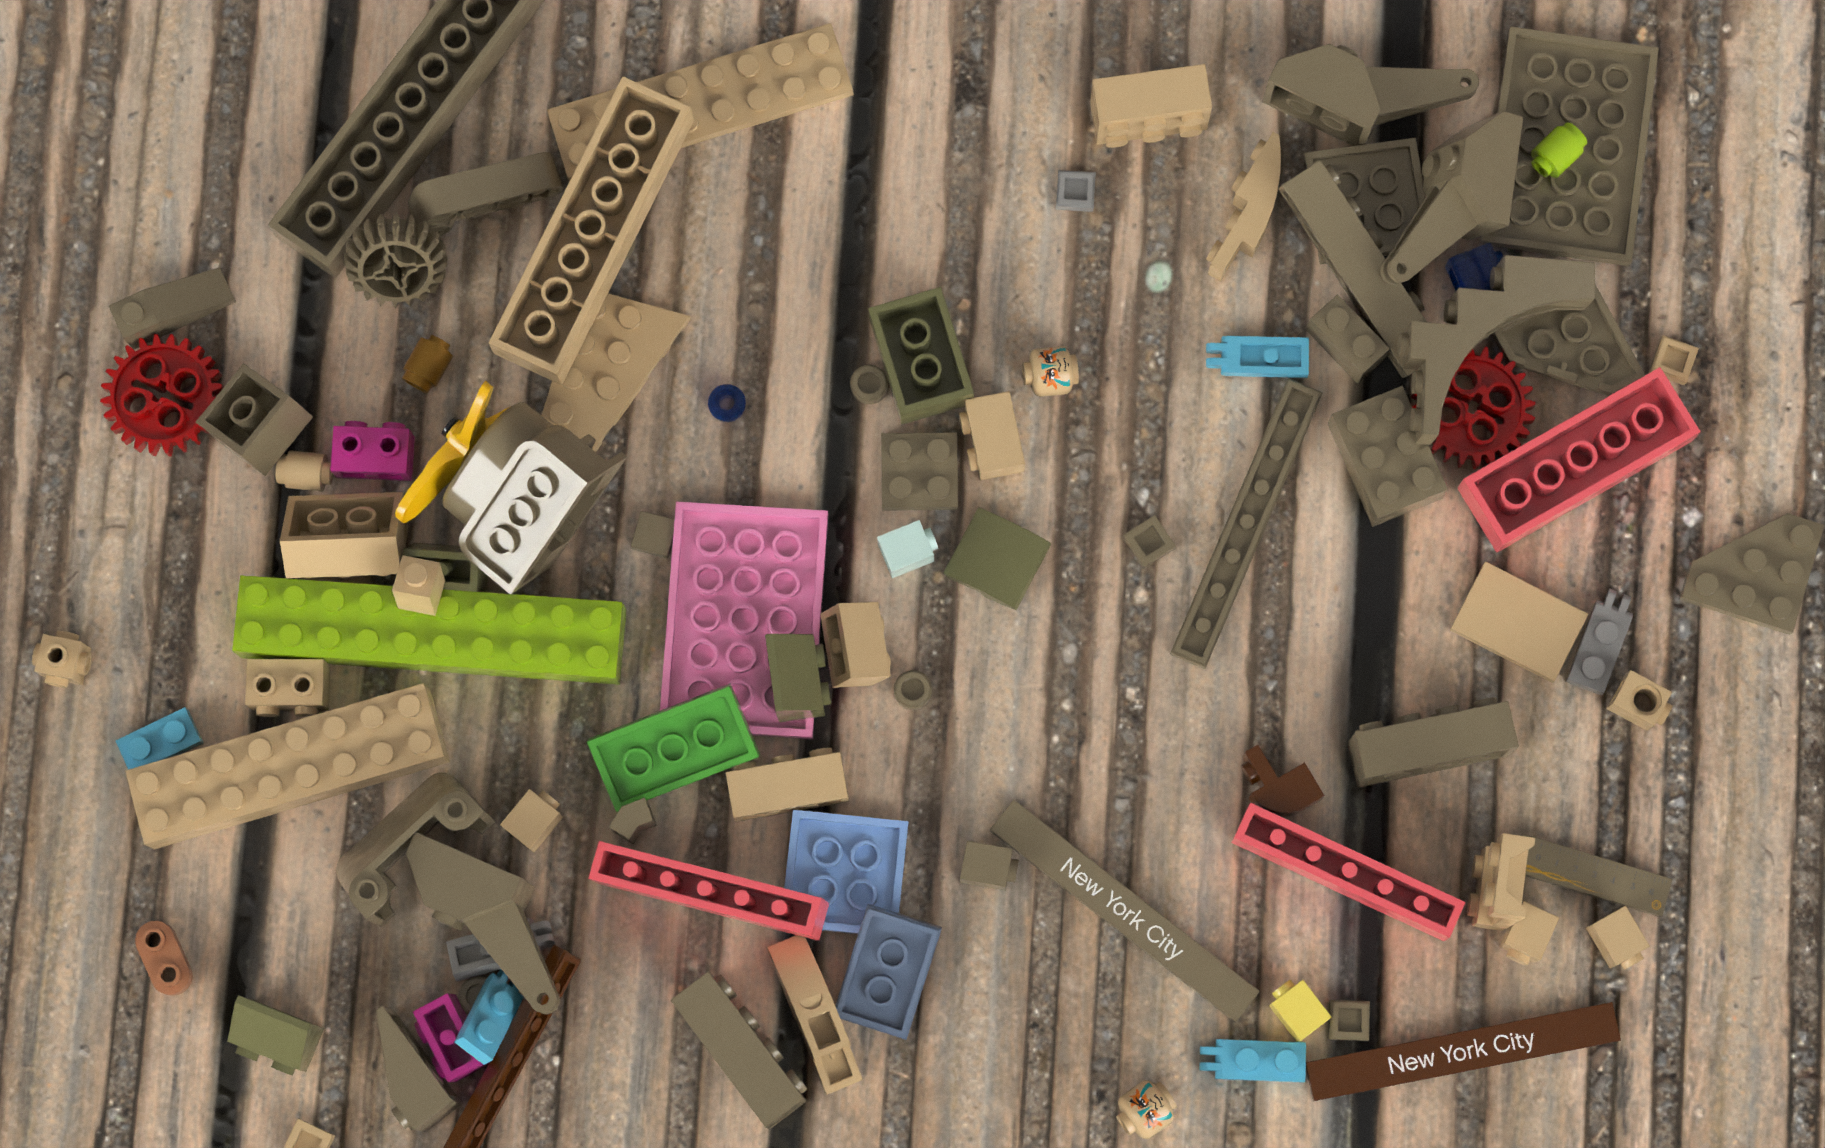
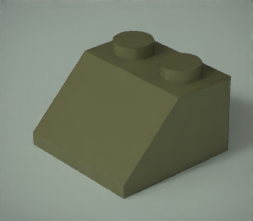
(796, 676)
(273, 1034)

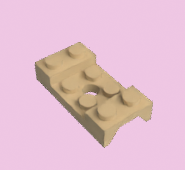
(1499, 883)

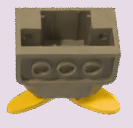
(513, 487)

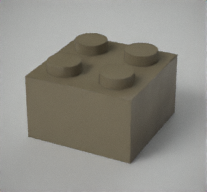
(254, 419)

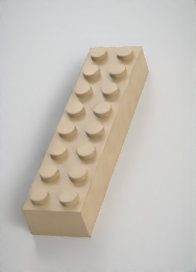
(592, 230)
(287, 766)

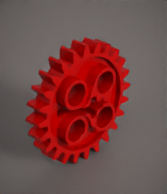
(1487, 377)
(148, 425)

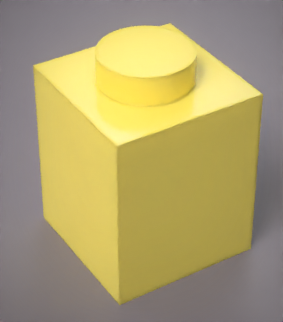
(1298, 1009)

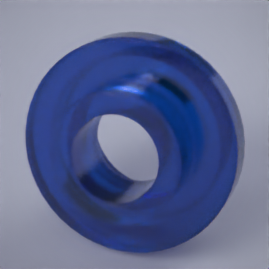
(722, 392)

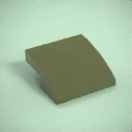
(997, 558)

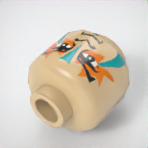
(1050, 371)
(1146, 1109)

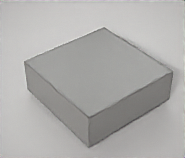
(1075, 190)

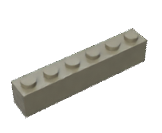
(1352, 254)

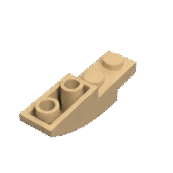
(1256, 197)
(815, 1013)

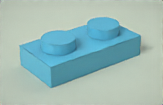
(160, 739)

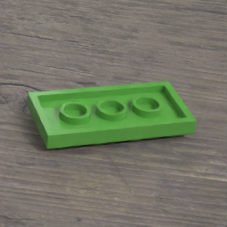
(673, 747)

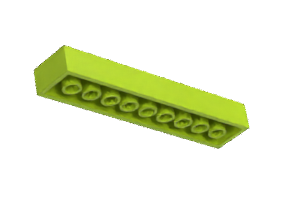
(466, 636)

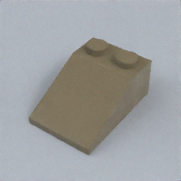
(413, 1082)

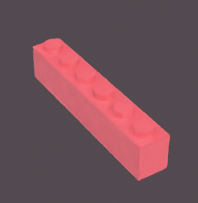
(1348, 872)
(709, 890)

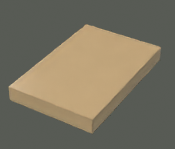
(1519, 622)

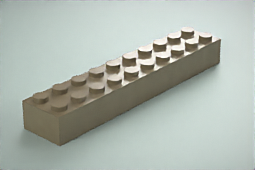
(397, 125)

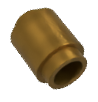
(427, 363)

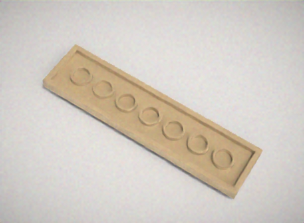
(727, 91)

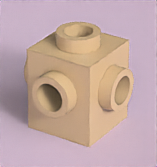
(73, 665)

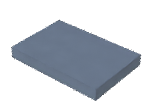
(887, 971)

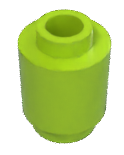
(1558, 150)

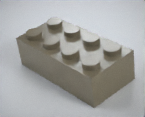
(1432, 743)
(738, 1049)

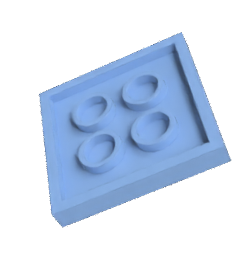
(847, 864)

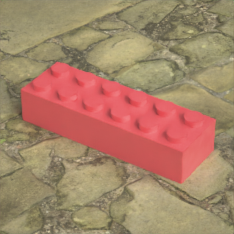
(1578, 459)

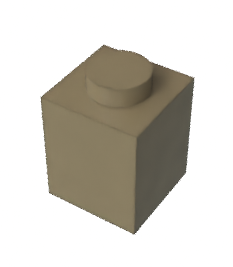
(988, 866)

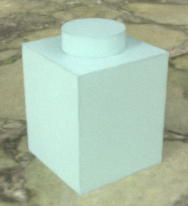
(907, 548)

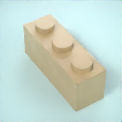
(787, 785)

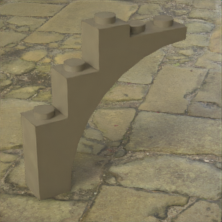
(1521, 289)

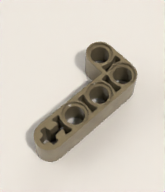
(484, 190)

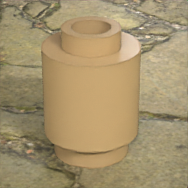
(304, 471)

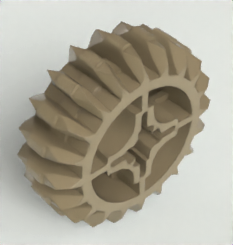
(395, 260)

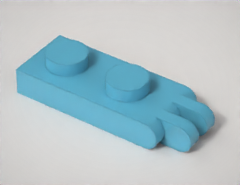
(1260, 356)
(489, 1017)
(1256, 1060)

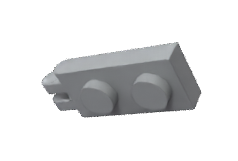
(1600, 644)
(471, 959)

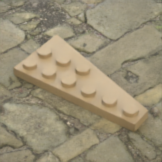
(612, 366)

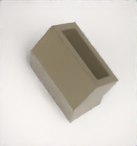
(632, 820)

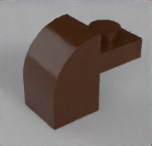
(1282, 794)

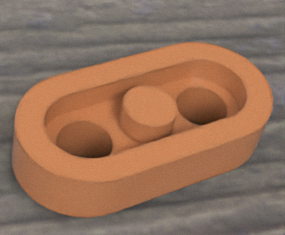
(162, 957)

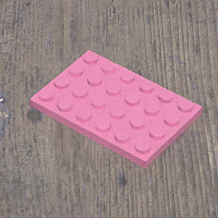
(731, 584)

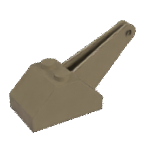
(1347, 99)
(1466, 194)
(490, 906)

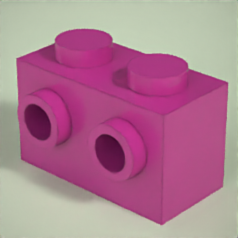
(372, 451)
(439, 1026)

